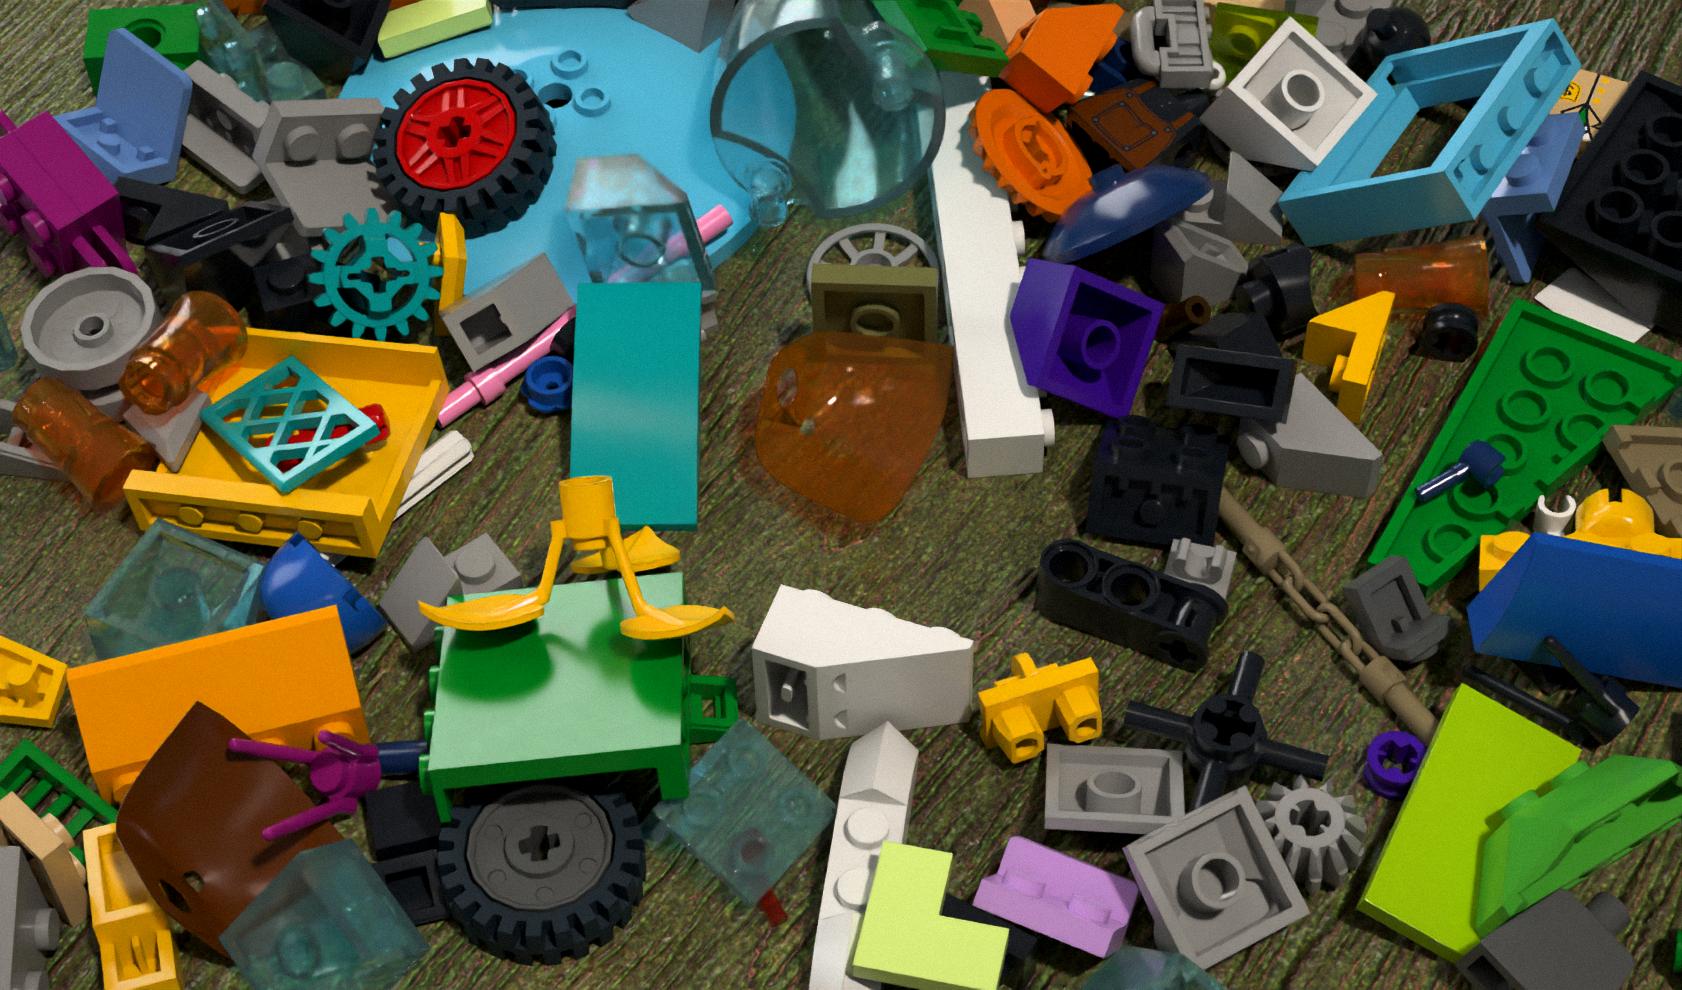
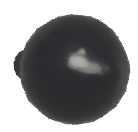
(1392, 32)

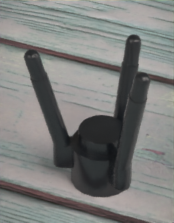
(1598, 704)

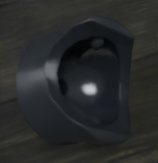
(1279, 288)

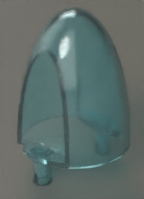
(822, 107)

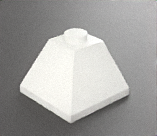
(1289, 102)

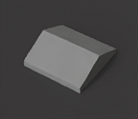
(1112, 788)

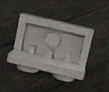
(223, 128)

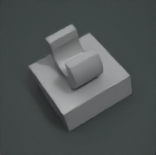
(1202, 565)

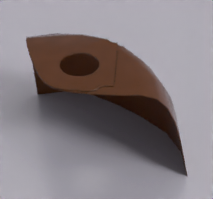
(206, 814)

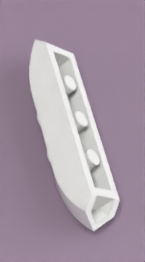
(870, 809)

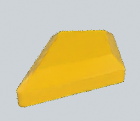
(453, 258)
(29, 685)

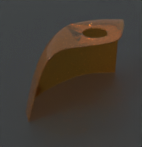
(872, 412)

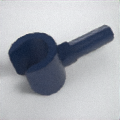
(1477, 461)

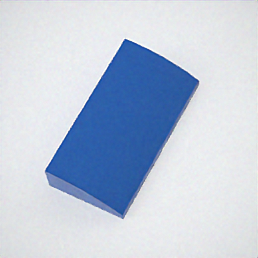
(1598, 600)

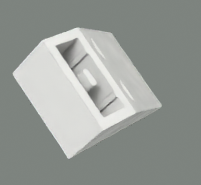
(851, 668)

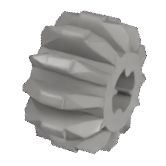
(1314, 832)

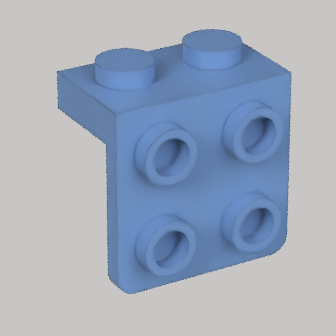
(137, 113)
(1532, 188)

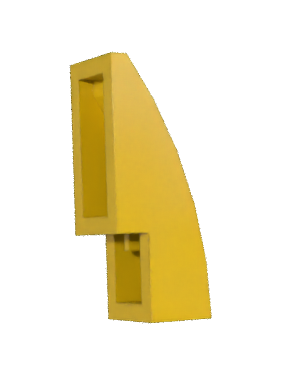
(132, 930)

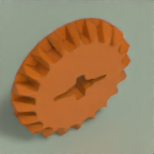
(1028, 153)

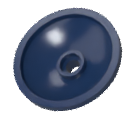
(1122, 207)

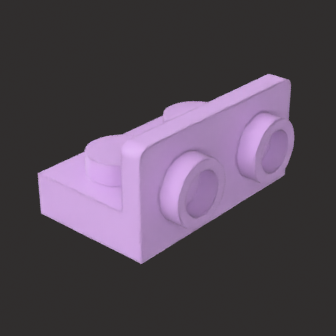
(1060, 897)

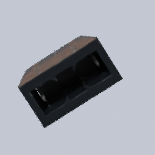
(1138, 126)

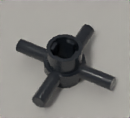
(1239, 730)

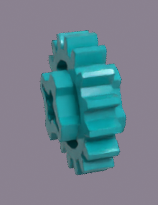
(376, 304)

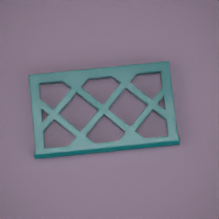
(318, 453)

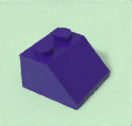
(1083, 335)

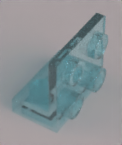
(254, 57)
(744, 813)

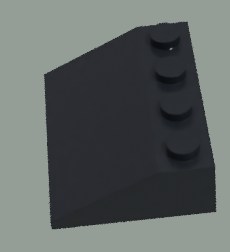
(1625, 204)

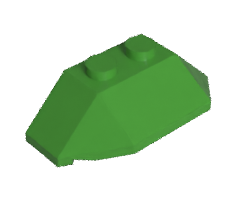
(1574, 832)

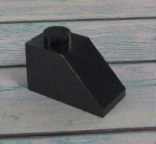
(289, 297)

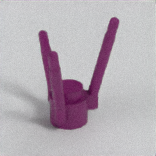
(338, 772)

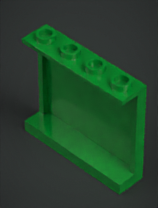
(560, 694)

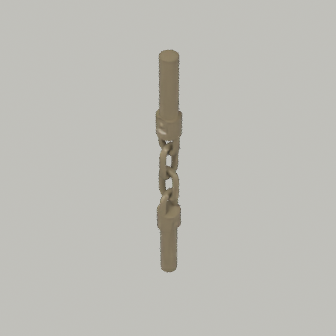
(1380, 675)

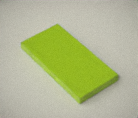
(1435, 851)

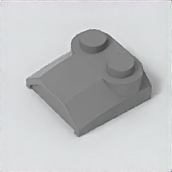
(1214, 880)

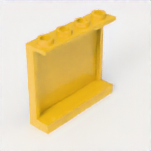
(343, 506)

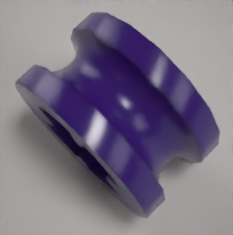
(1399, 748)

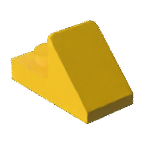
(1352, 344)

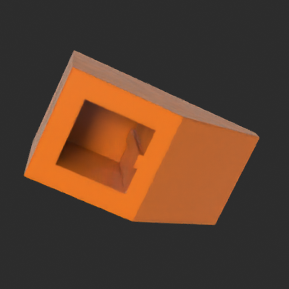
(1056, 52)

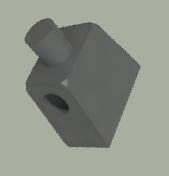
(1554, 947)

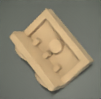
(47, 851)

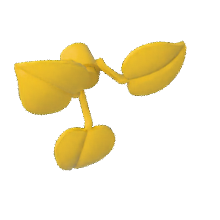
(592, 525)

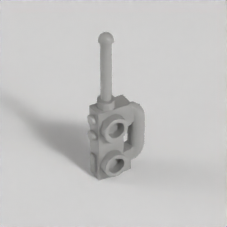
(1187, 58)

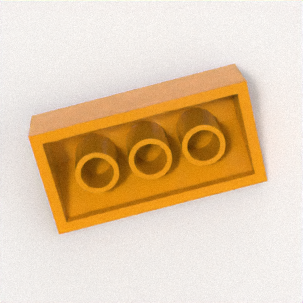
(268, 678)

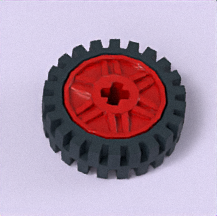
(465, 145)

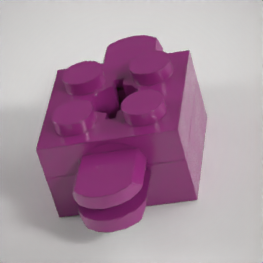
(58, 200)

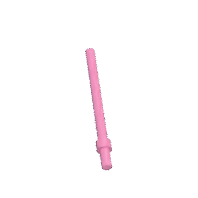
(489, 381)

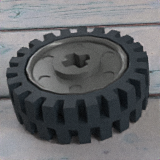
(548, 905)

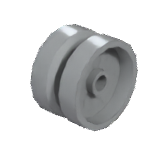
(88, 329)

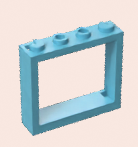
(1519, 81)

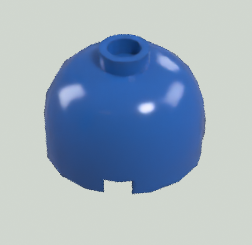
(305, 581)

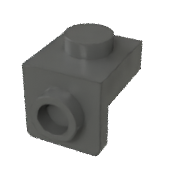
(1395, 612)

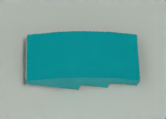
(640, 398)

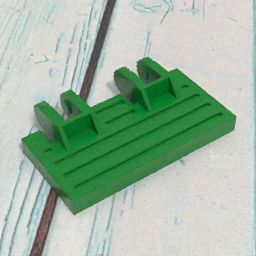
(945, 35)

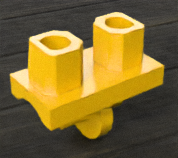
(1038, 701)

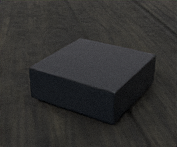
(402, 820)

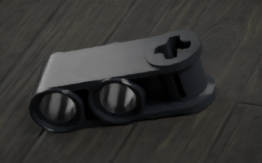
(1160, 601)

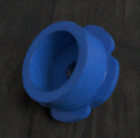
(548, 374)

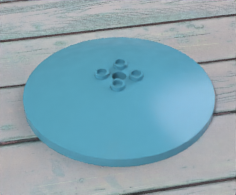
(625, 96)

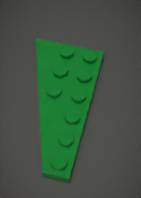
(1544, 404)

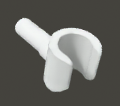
(1554, 523)

